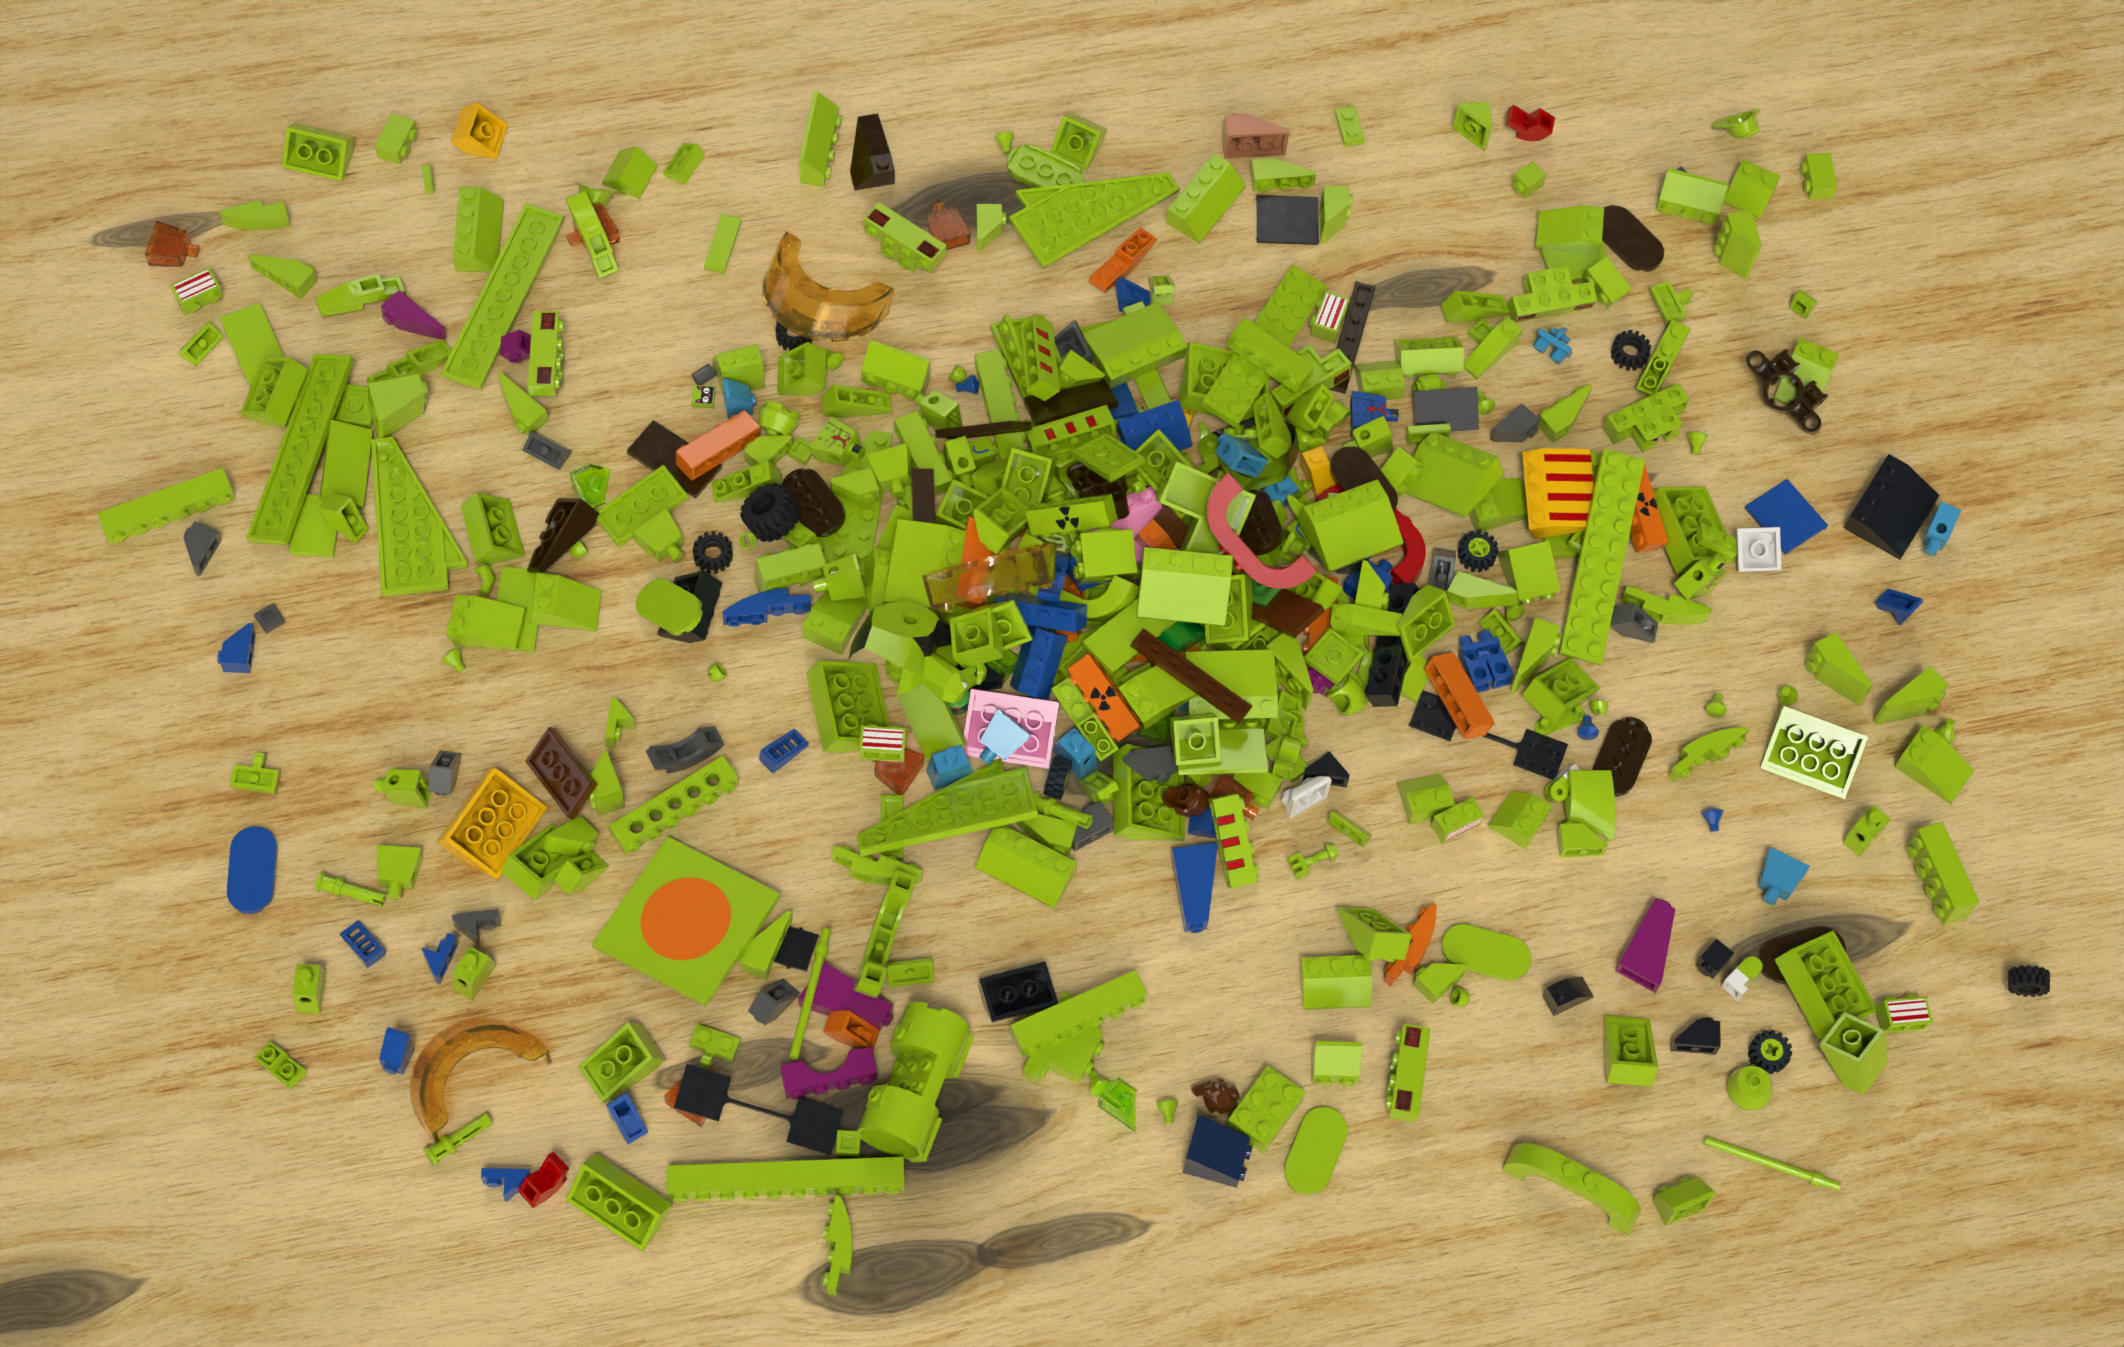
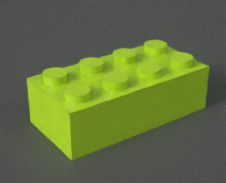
(1158, 453)
(1942, 873)

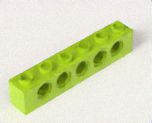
(718, 771)

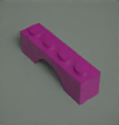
(801, 1080)

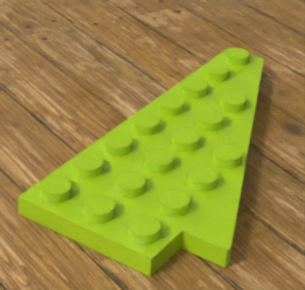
(1073, 215)

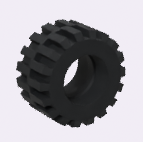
(770, 512)

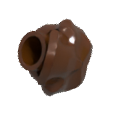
(1187, 799)
(1217, 1095)

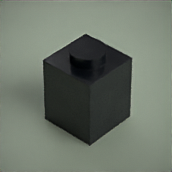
(1714, 959)

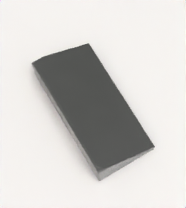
(546, 450)

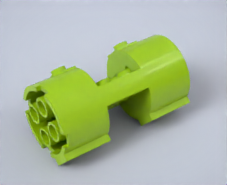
(903, 1113)

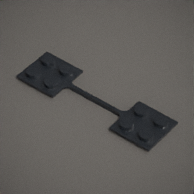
(1534, 753)
(706, 1091)

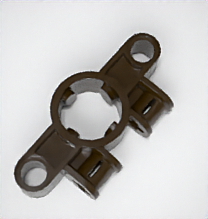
(1769, 374)
(1093, 486)

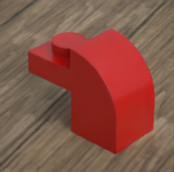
(1530, 126)
(544, 1182)

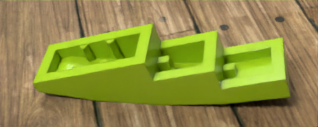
(417, 361)

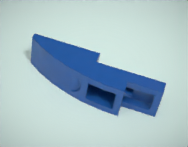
(1053, 593)
(756, 607)

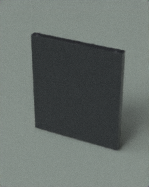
(1287, 219)

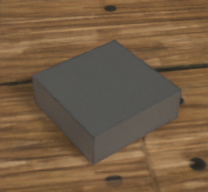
(269, 618)

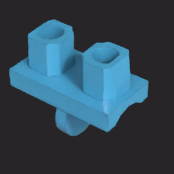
(1561, 350)

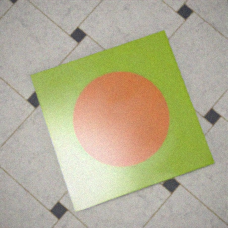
(686, 921)

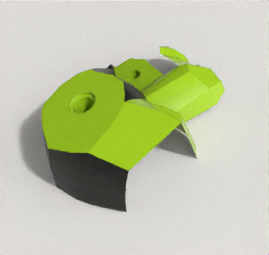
(1272, 473)
(920, 645)

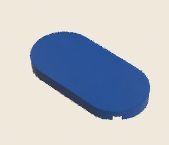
(252, 870)

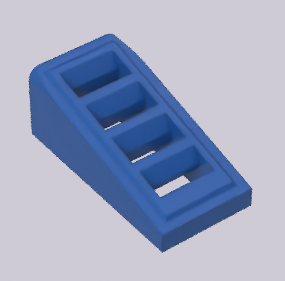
(773, 760)
(371, 957)

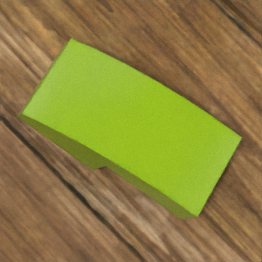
(280, 1065)

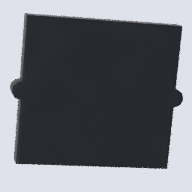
(797, 949)

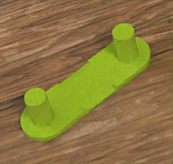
(1545, 728)

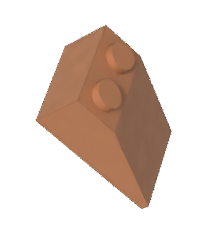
(1252, 137)

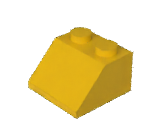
(479, 132)

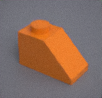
(1154, 537)
(850, 1029)

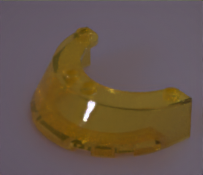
(815, 309)
(994, 574)
(452, 1046)

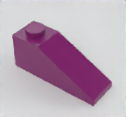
(409, 317)

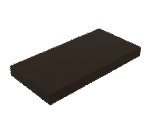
(1071, 402)
(983, 430)
(658, 447)

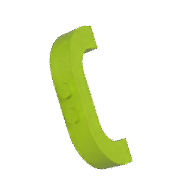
(1113, 601)
(872, 967)
(1596, 1188)

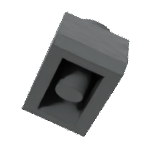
(1516, 426)
(201, 545)
(1442, 568)
(1634, 623)
(1152, 763)
(444, 772)
(1101, 826)
(773, 1001)

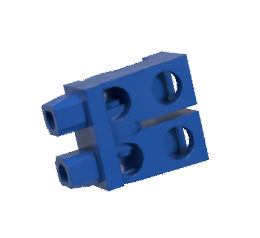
(1484, 662)

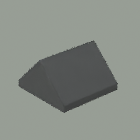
(1073, 339)

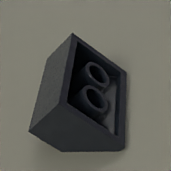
(707, 590)
(1017, 992)

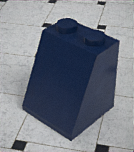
(1217, 1153)

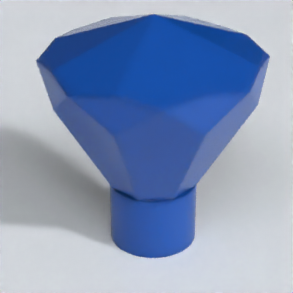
(969, 385)
(1588, 730)
(1713, 817)

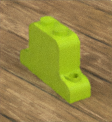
(1069, 1058)

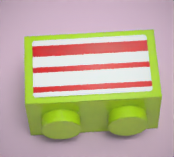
(196, 291)
(1330, 316)
(882, 743)
(1457, 820)
(1904, 1014)

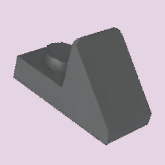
(470, 923)

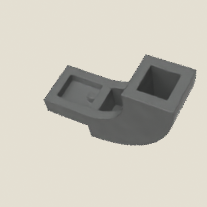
(686, 753)

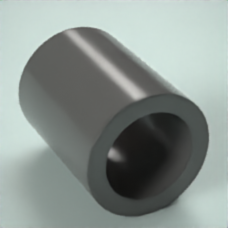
(703, 374)

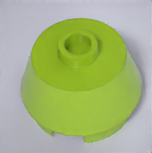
(777, 419)
(1750, 1087)

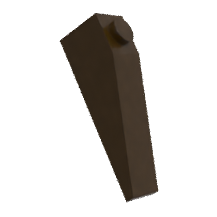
(871, 156)
(566, 525)

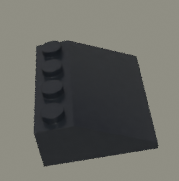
(1892, 507)

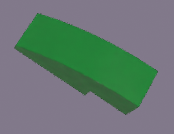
(1183, 636)

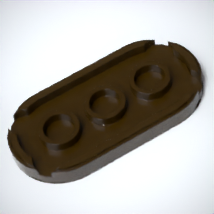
(1631, 239)
(1355, 467)
(818, 505)
(1262, 526)
(1624, 752)
(1781, 945)

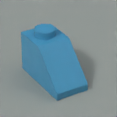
(737, 398)

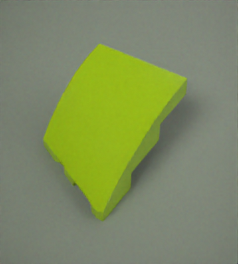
(1289, 720)
(1592, 801)

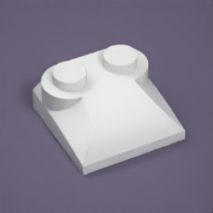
(1758, 549)
(1305, 795)

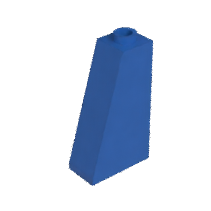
(1194, 883)

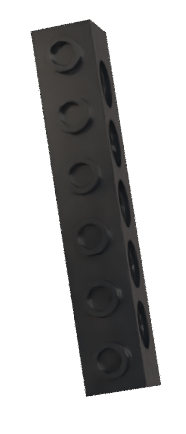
(1389, 656)

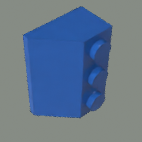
(1167, 418)
(1038, 662)

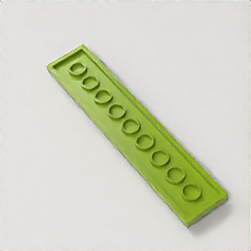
(502, 296)
(1282, 319)
(300, 449)
(1601, 557)

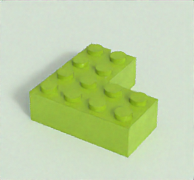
(1188, 492)

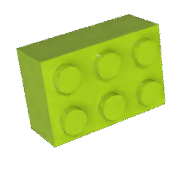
(1266, 1109)

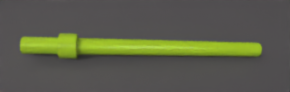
(820, 952)
(1815, 1179)

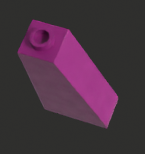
(1648, 950)
(836, 993)

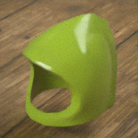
(1349, 695)

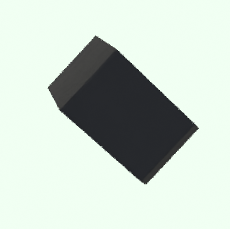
(1328, 767)

